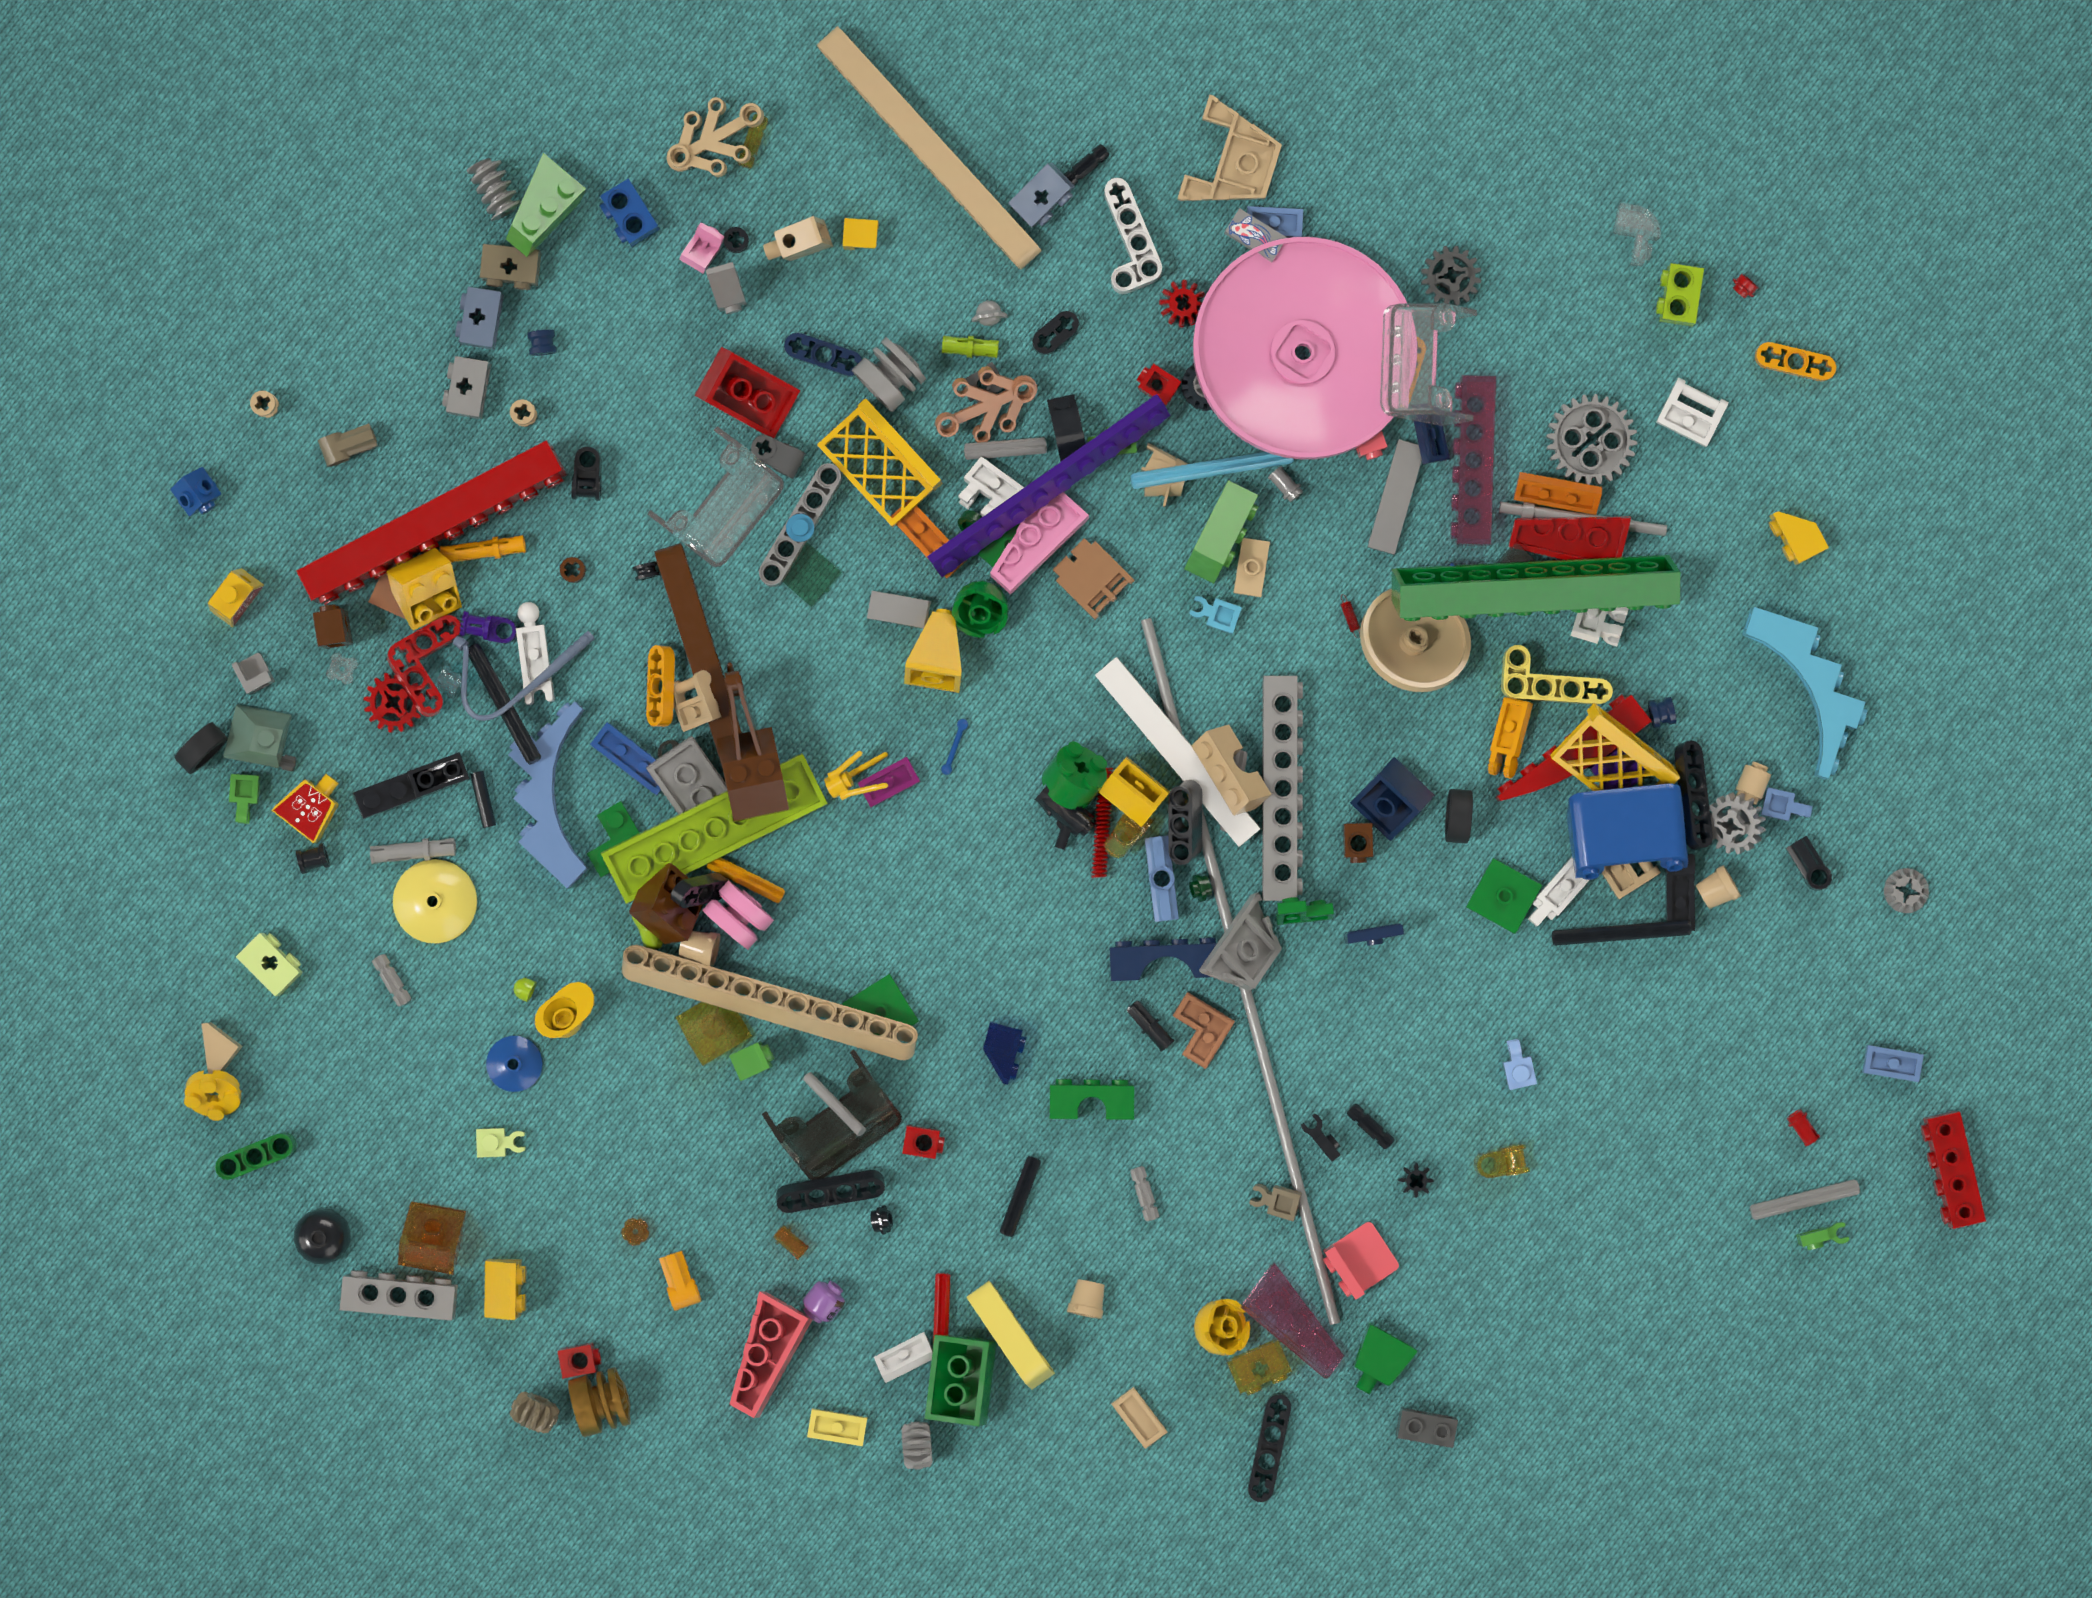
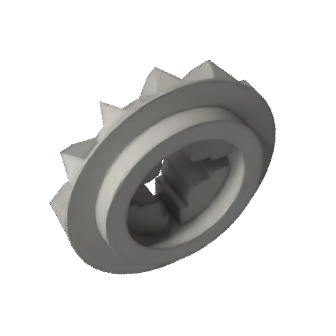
(1895, 897)

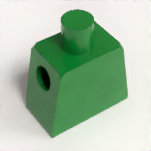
(1381, 1358)

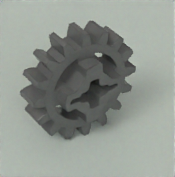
(1448, 264)

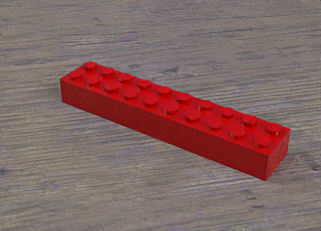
(431, 523)

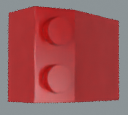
(747, 392)

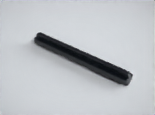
(500, 699)
(1621, 932)

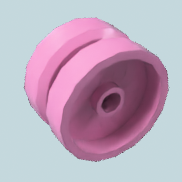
(740, 912)

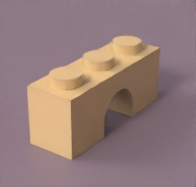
(1239, 789)

